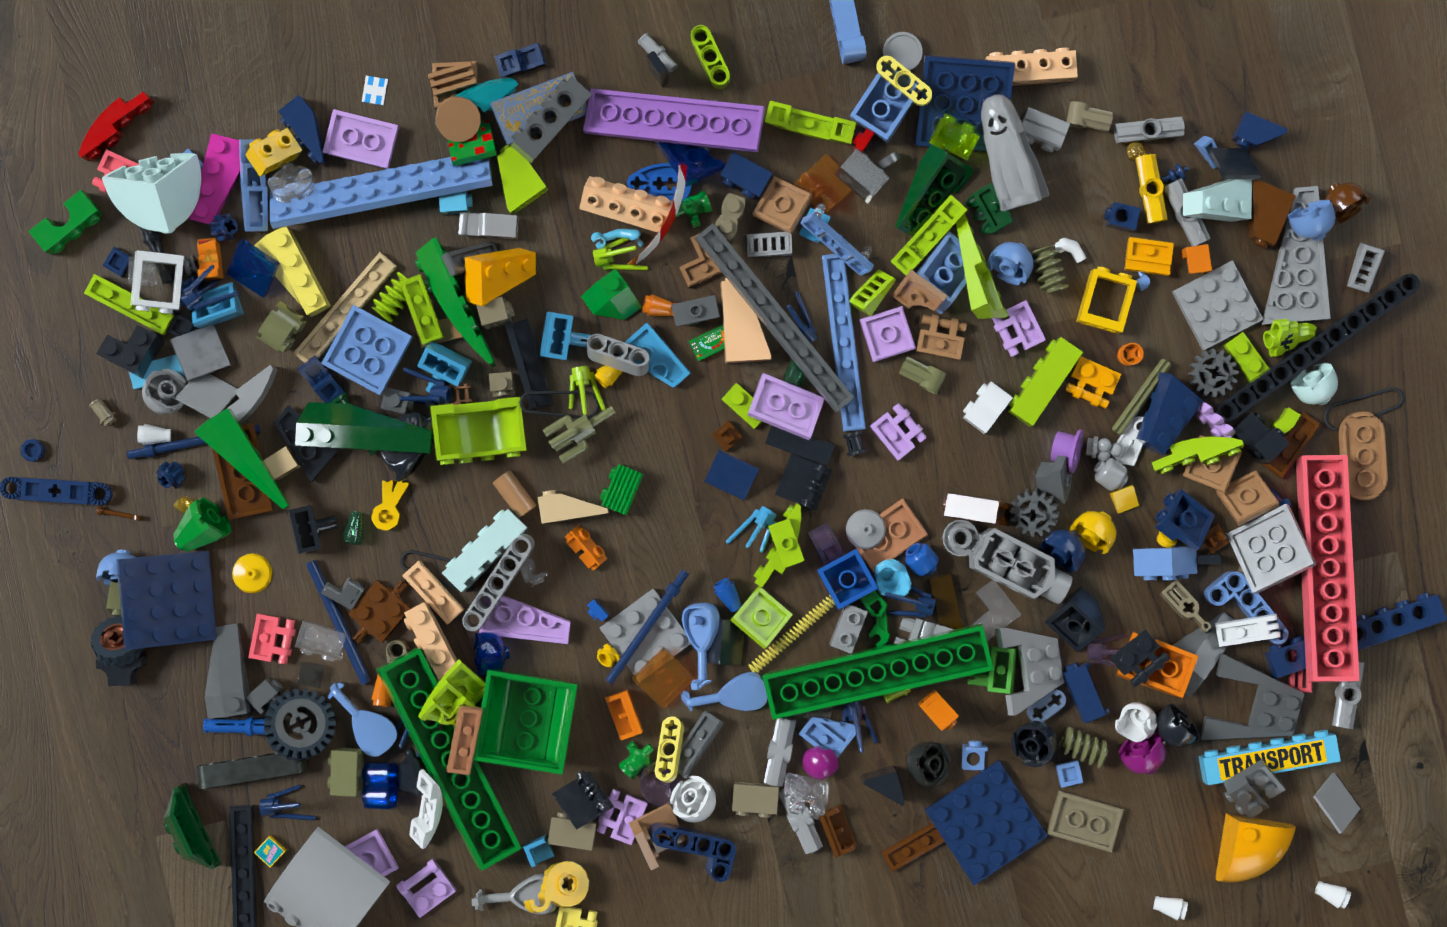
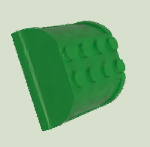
(525, 721)

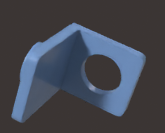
(977, 747)

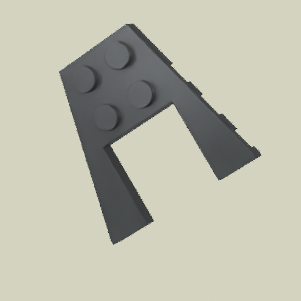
(1273, 709)

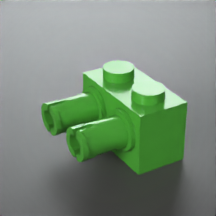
(1003, 676)

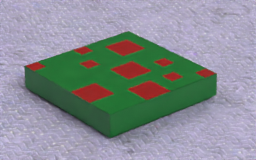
(475, 148)

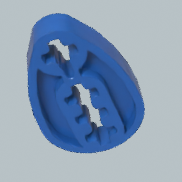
(651, 174)

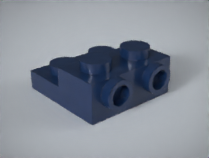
(1184, 519)

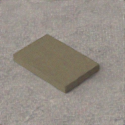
(1085, 821)

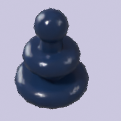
(1174, 174)

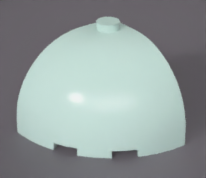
(156, 191)

